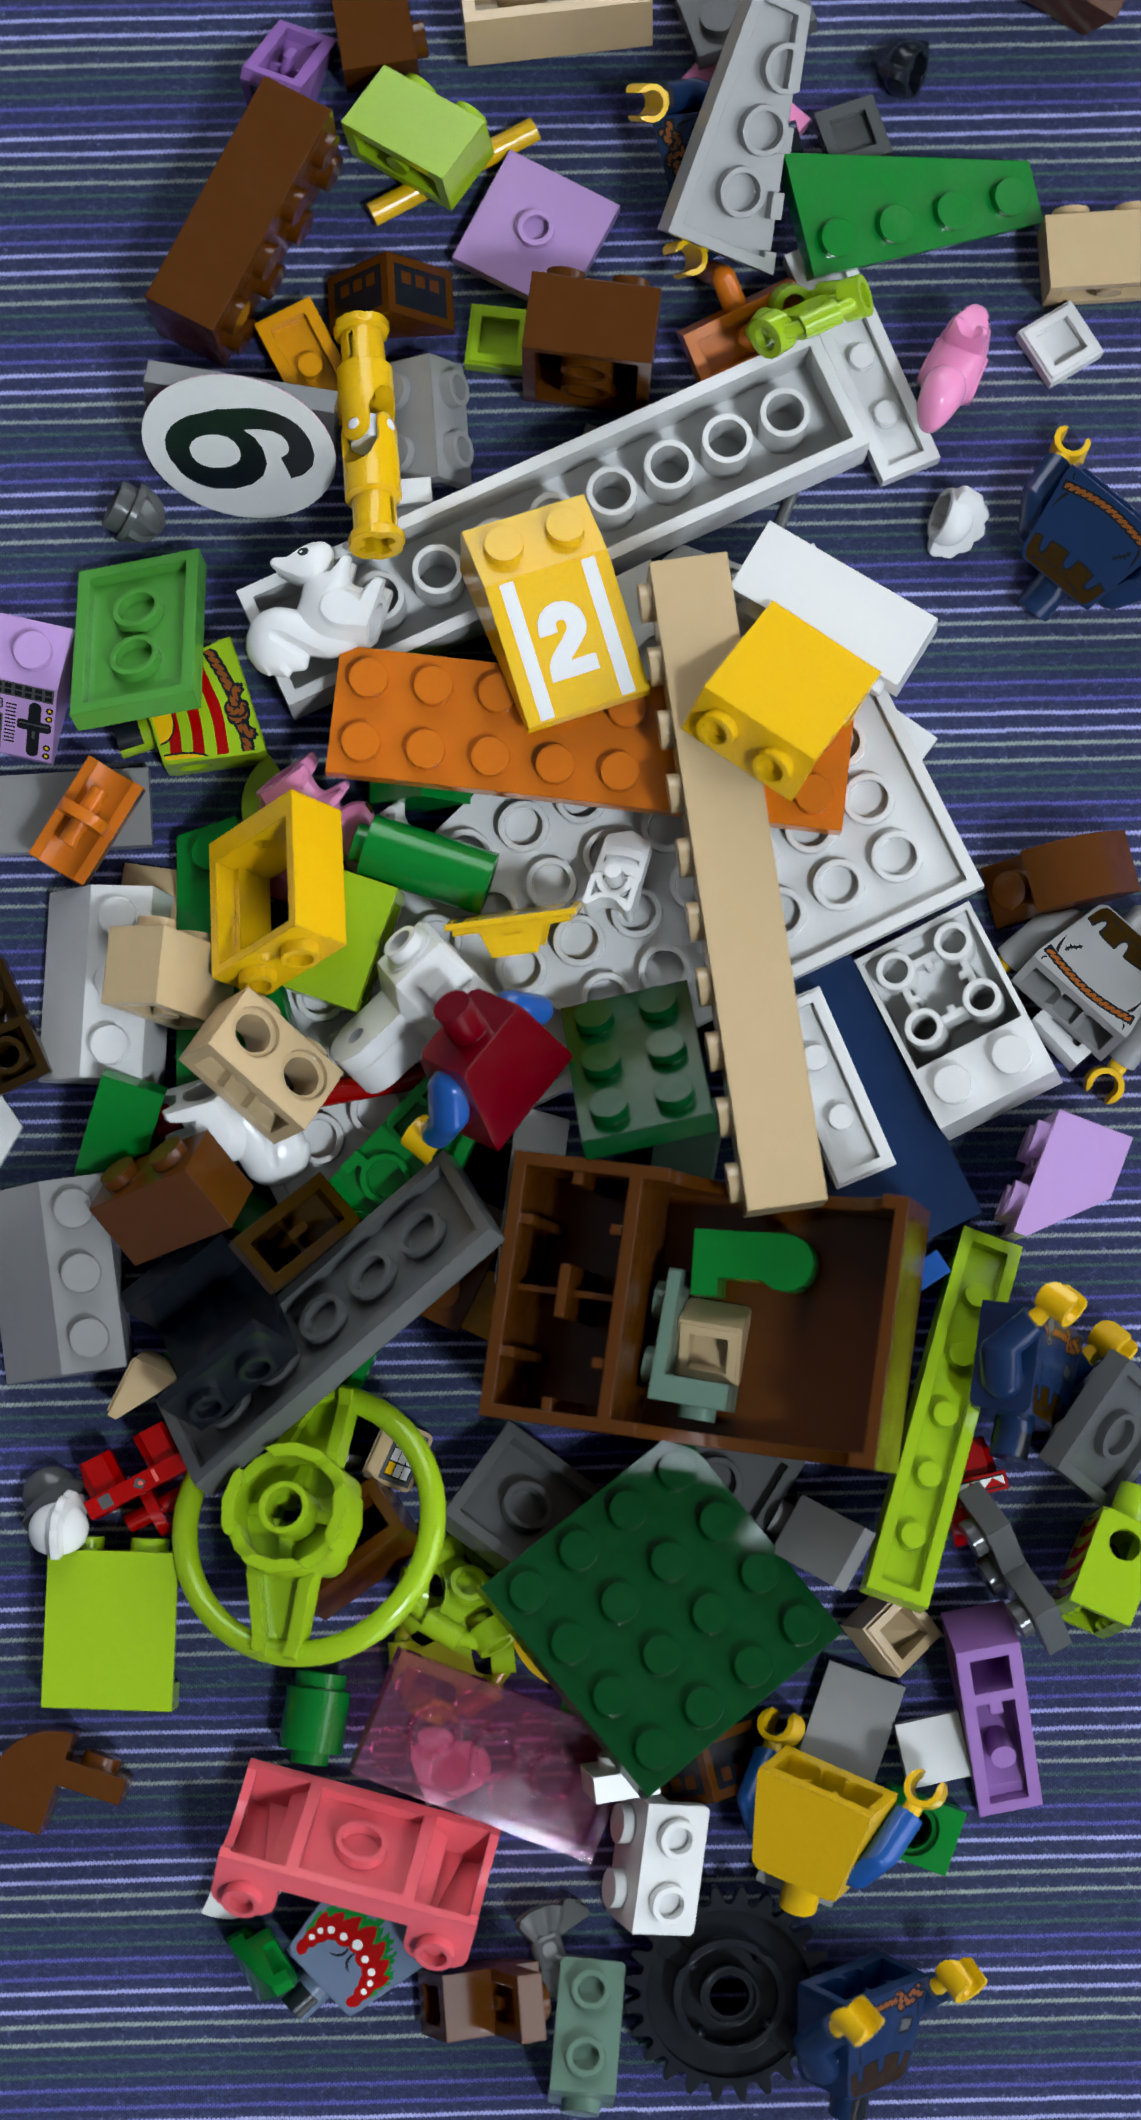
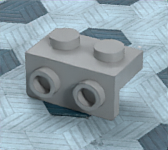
(432, 420)

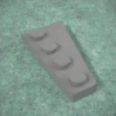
(735, 156)

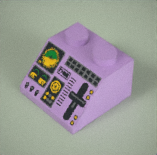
(33, 686)

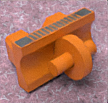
(87, 821)

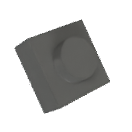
(852, 129)

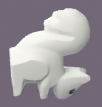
(328, 619)
(264, 1162)

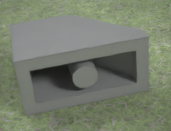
(819, 1540)

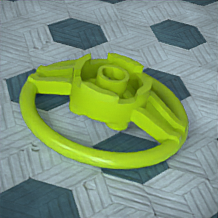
(289, 1559)

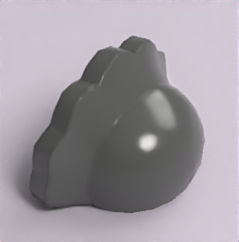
(46, 1487)

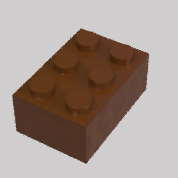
(590, 340)

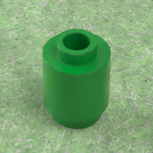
(315, 1716)

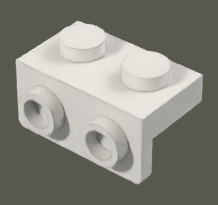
(656, 1865)

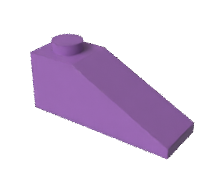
(992, 1707)

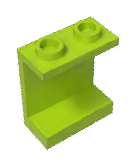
(111, 1628)

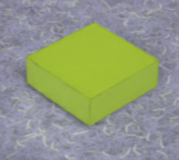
(495, 340)

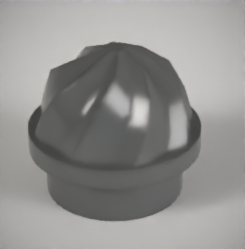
(134, 514)

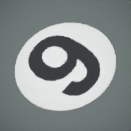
(238, 446)

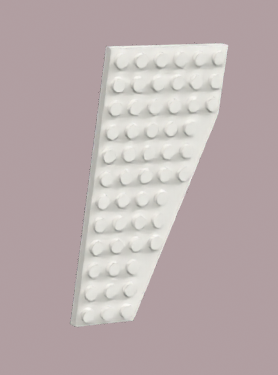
(836, 891)

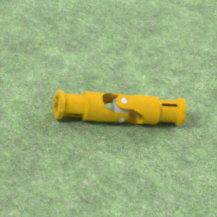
(369, 429)

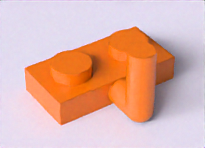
(721, 338)

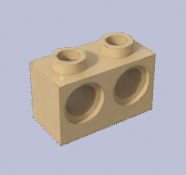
(254, 1076)

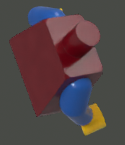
(485, 1068)

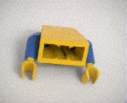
(819, 1822)

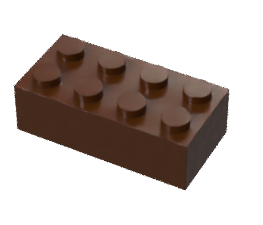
(245, 223)

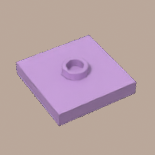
(531, 224)

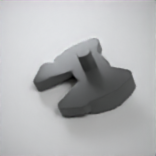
(543, 1929)

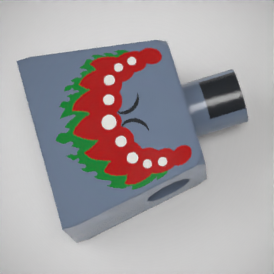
(346, 1959)

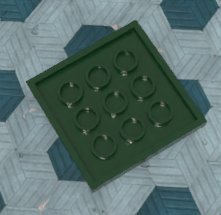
(660, 1614)

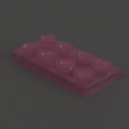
(482, 1754)

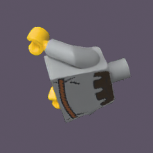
(1086, 979)

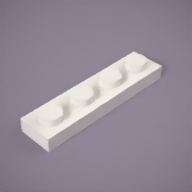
(875, 388)

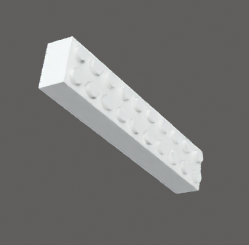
(647, 480)

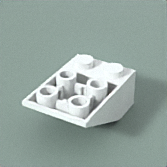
(958, 1021)

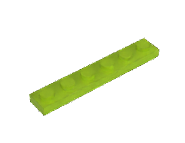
(937, 1426)

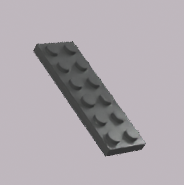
(350, 1310)

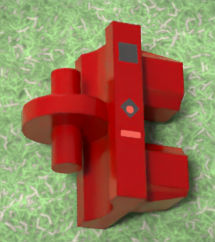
(112, 1490)

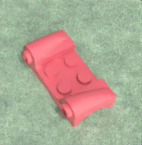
(359, 1855)

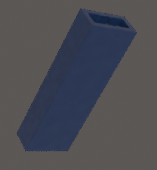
(924, 1160)

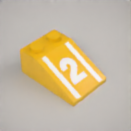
(553, 613)

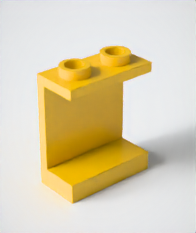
(780, 699)

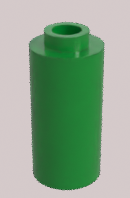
(424, 863)

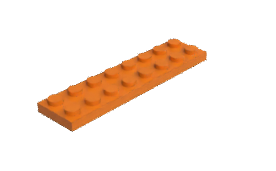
(460, 731)

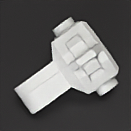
(400, 1019)

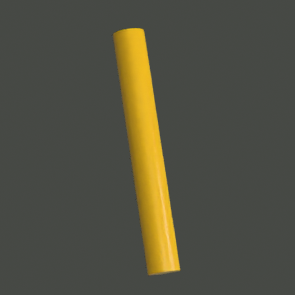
(404, 197)

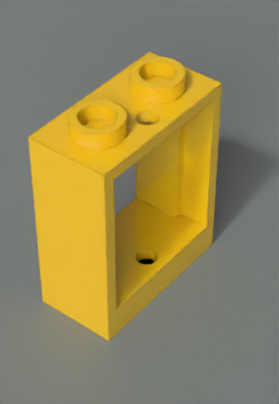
(283, 835)

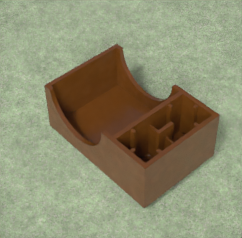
(579, 1286)

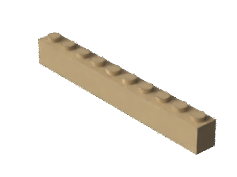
(735, 903)

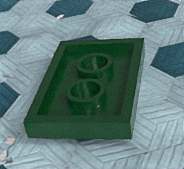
(637, 1070)

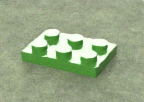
(139, 640)

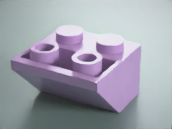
(1065, 1172)

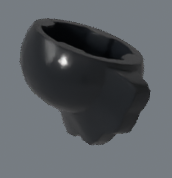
(903, 66)

